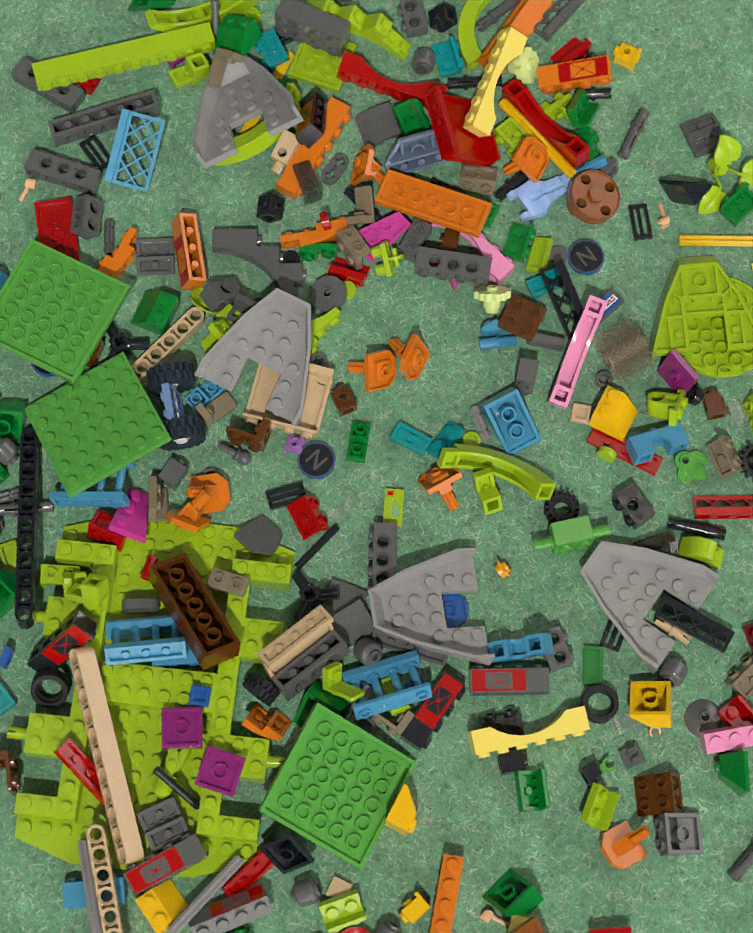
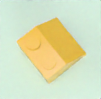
(613, 414)
(651, 703)
(403, 813)
(161, 905)

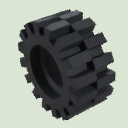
(564, 498)
(261, 688)

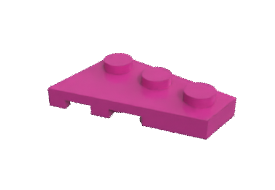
(385, 229)
(132, 520)

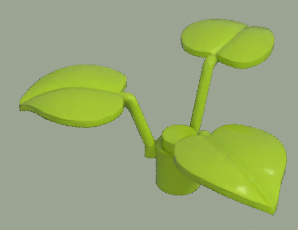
(727, 150)

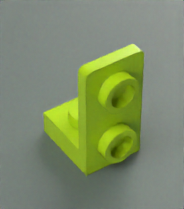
(217, 331)
(52, 574)
(333, 683)

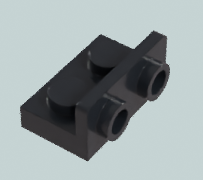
(506, 722)

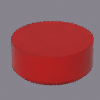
(325, 221)

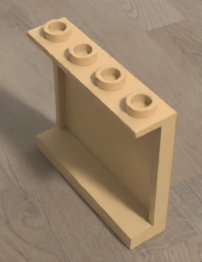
(314, 403)
(295, 641)

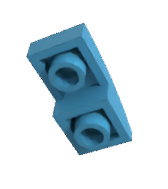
(491, 329)
(204, 394)

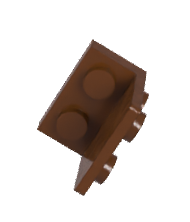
(522, 318)
(254, 442)
(9, 762)
(658, 794)

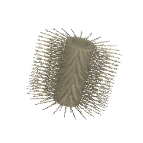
(627, 348)

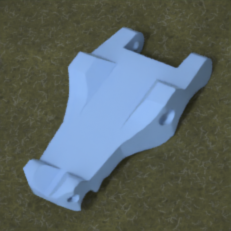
(539, 196)

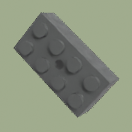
(312, 27)

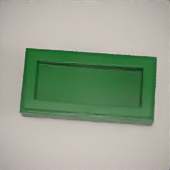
(592, 665)

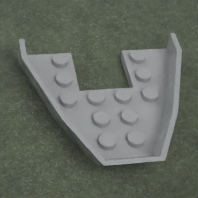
(243, 95)
(275, 336)
(630, 582)
(413, 609)

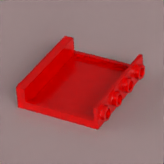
(454, 141)

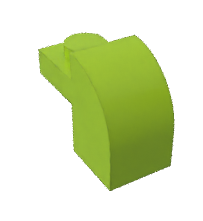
(192, 73)
(486, 491)
(701, 550)
(89, 591)

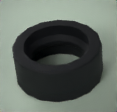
(611, 695)
(50, 700)

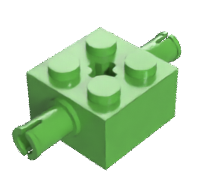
(570, 536)

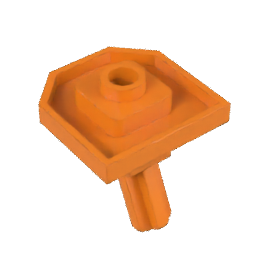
(530, 157)
(366, 167)
(411, 355)
(378, 369)
(440, 481)
(216, 486)
(190, 516)
(623, 846)

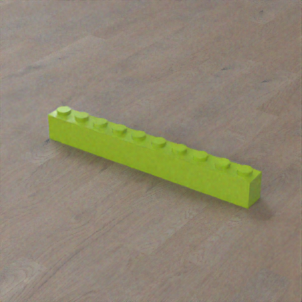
(123, 56)

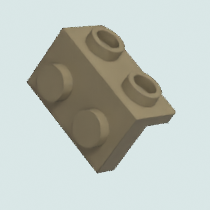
(352, 246)
(724, 457)

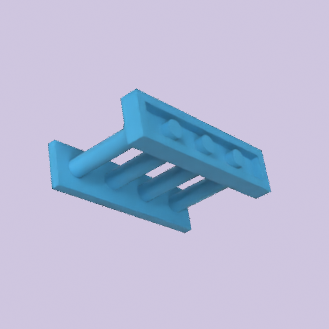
(98, 498)
(145, 650)
(382, 669)

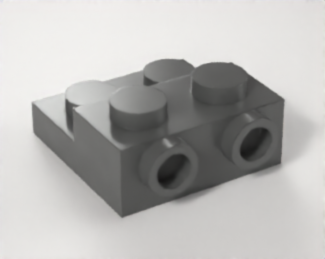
(679, 834)

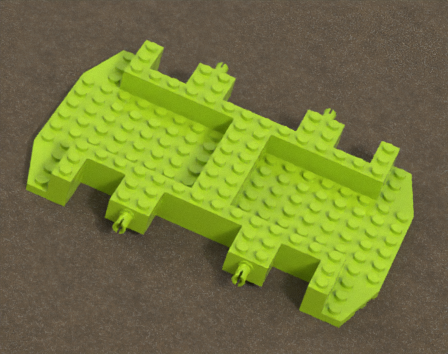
(140, 690)

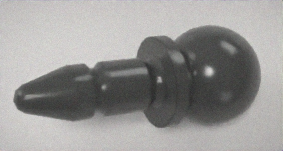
(243, 457)

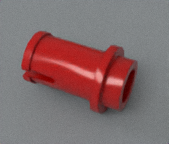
(149, 561)

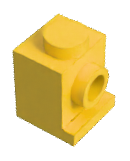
(626, 55)
(413, 909)

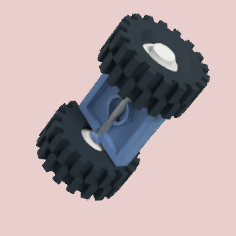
(169, 382)

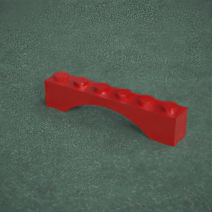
(356, 71)
(568, 145)

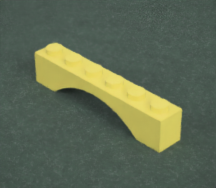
(481, 114)
(568, 721)

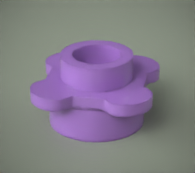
(297, 449)

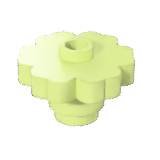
(525, 66)
(492, 297)

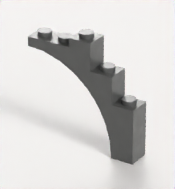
(247, 245)

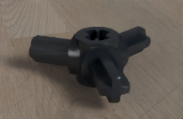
(129, 344)
(309, 588)

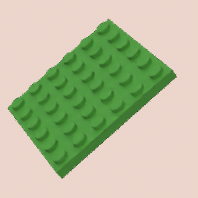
(56, 310)
(97, 424)
(337, 786)

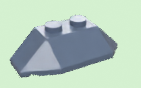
(414, 153)

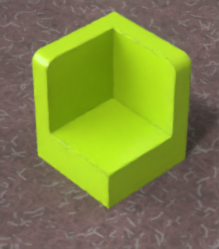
(71, 578)

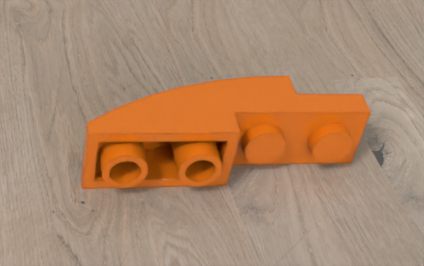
(309, 236)
(121, 256)

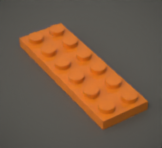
(433, 203)

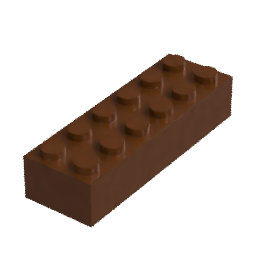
(194, 611)

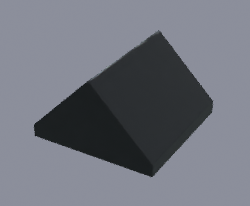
(684, 191)
(285, 851)

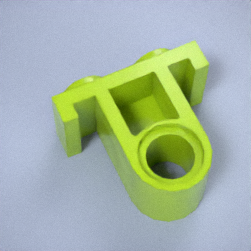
(667, 405)

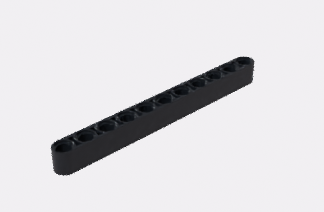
(27, 535)

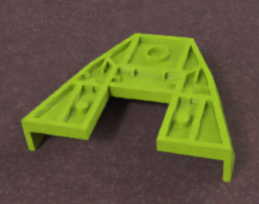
(699, 290)

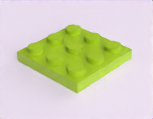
(318, 67)

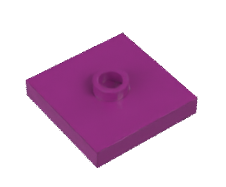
(677, 372)
(182, 728)
(220, 771)

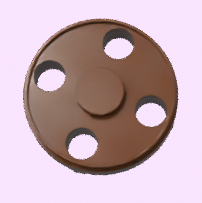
(593, 197)

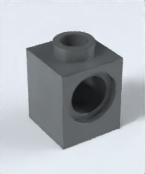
(173, 473)

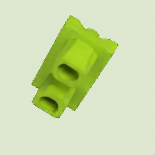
(558, 108)
(383, 250)

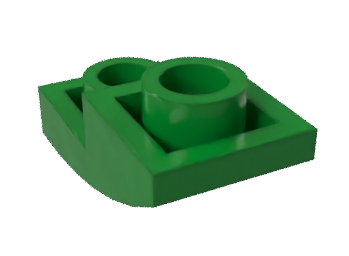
(311, 251)
(358, 442)

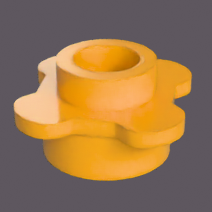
(502, 569)

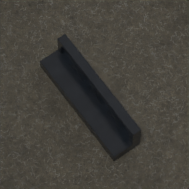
(568, 293)
(696, 620)

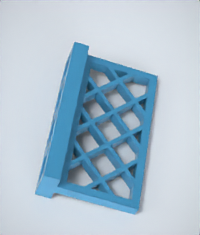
(119, 145)

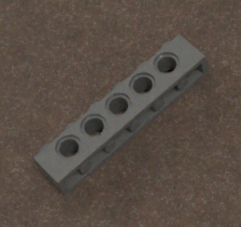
(101, 118)

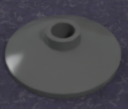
(693, 718)

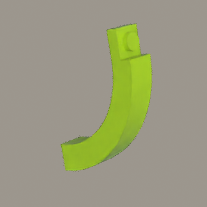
(466, 35)
(258, 138)
(507, 467)

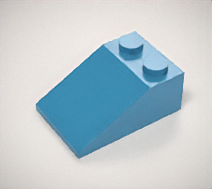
(510, 420)

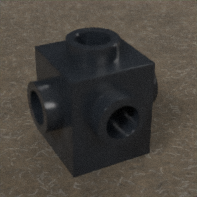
(442, 18)
(270, 207)

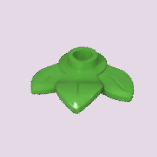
(693, 468)

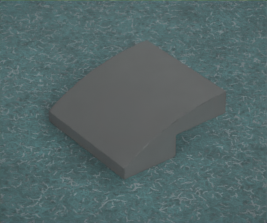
(377, 124)
(700, 128)
(150, 262)
(162, 823)

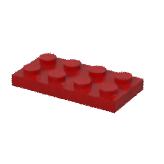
(54, 226)

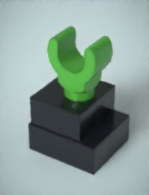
(592, 771)

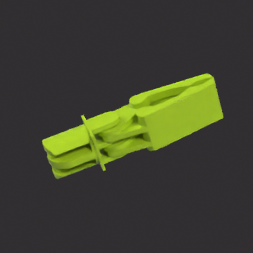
(172, 765)

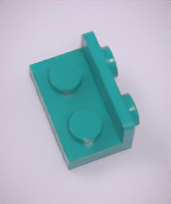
(271, 49)
(448, 58)

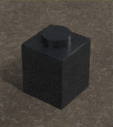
(512, 762)

